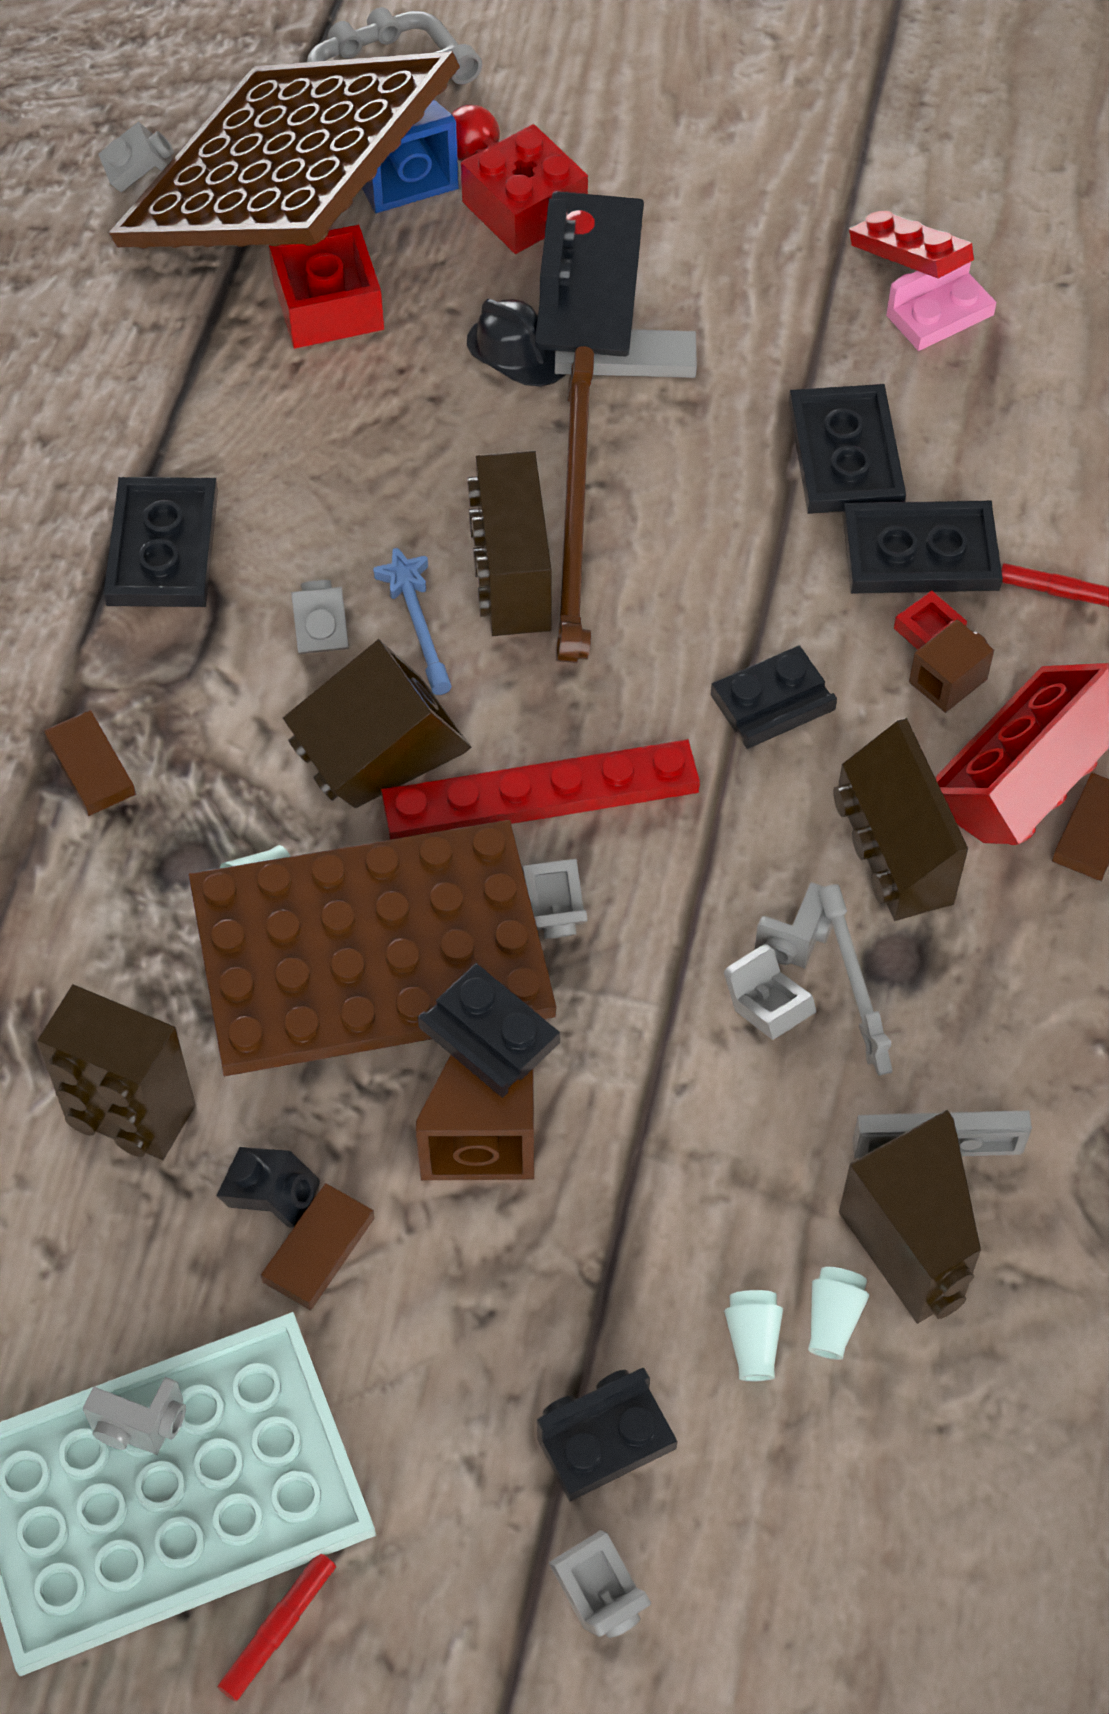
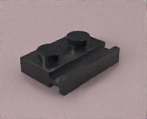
(773, 696)
(489, 1030)

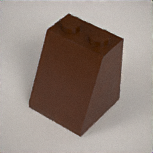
(474, 1131)

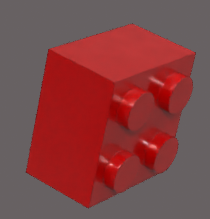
(327, 288)

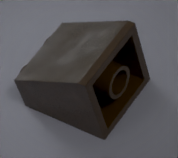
(373, 728)
(916, 1217)

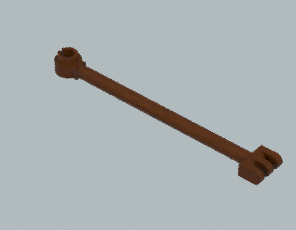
(572, 640)

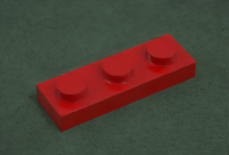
(911, 244)

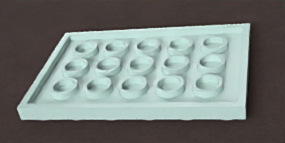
(132, 1537)

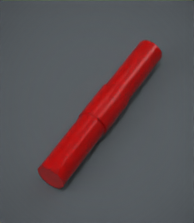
(1055, 584)
(276, 1627)

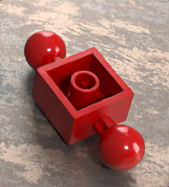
(514, 178)

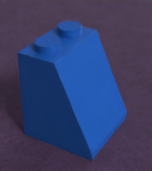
(420, 166)

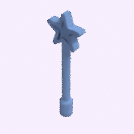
(406, 578)

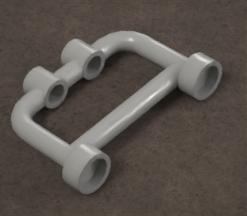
(387, 28)

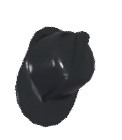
(506, 342)

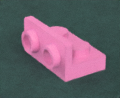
(937, 308)

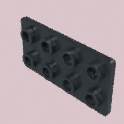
(589, 276)

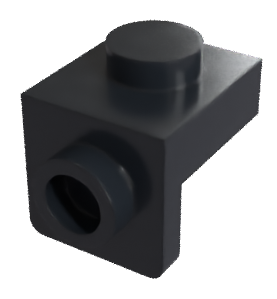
(269, 1182)

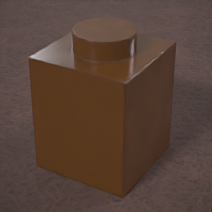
(951, 665)

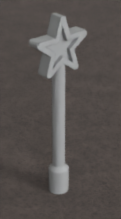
(871, 1027)

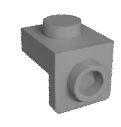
(134, 155)
(319, 617)
(555, 897)
(796, 942)
(767, 995)
(126, 1422)
(599, 1586)

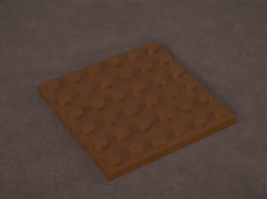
(285, 152)

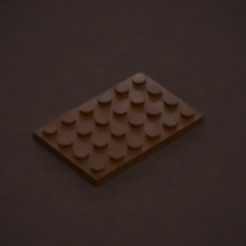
(360, 941)

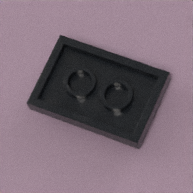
(845, 447)
(161, 542)
(921, 547)

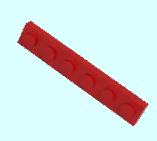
(543, 790)

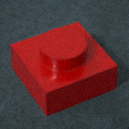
(925, 619)

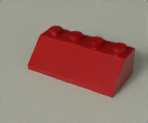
(1030, 754)

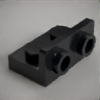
(604, 1433)

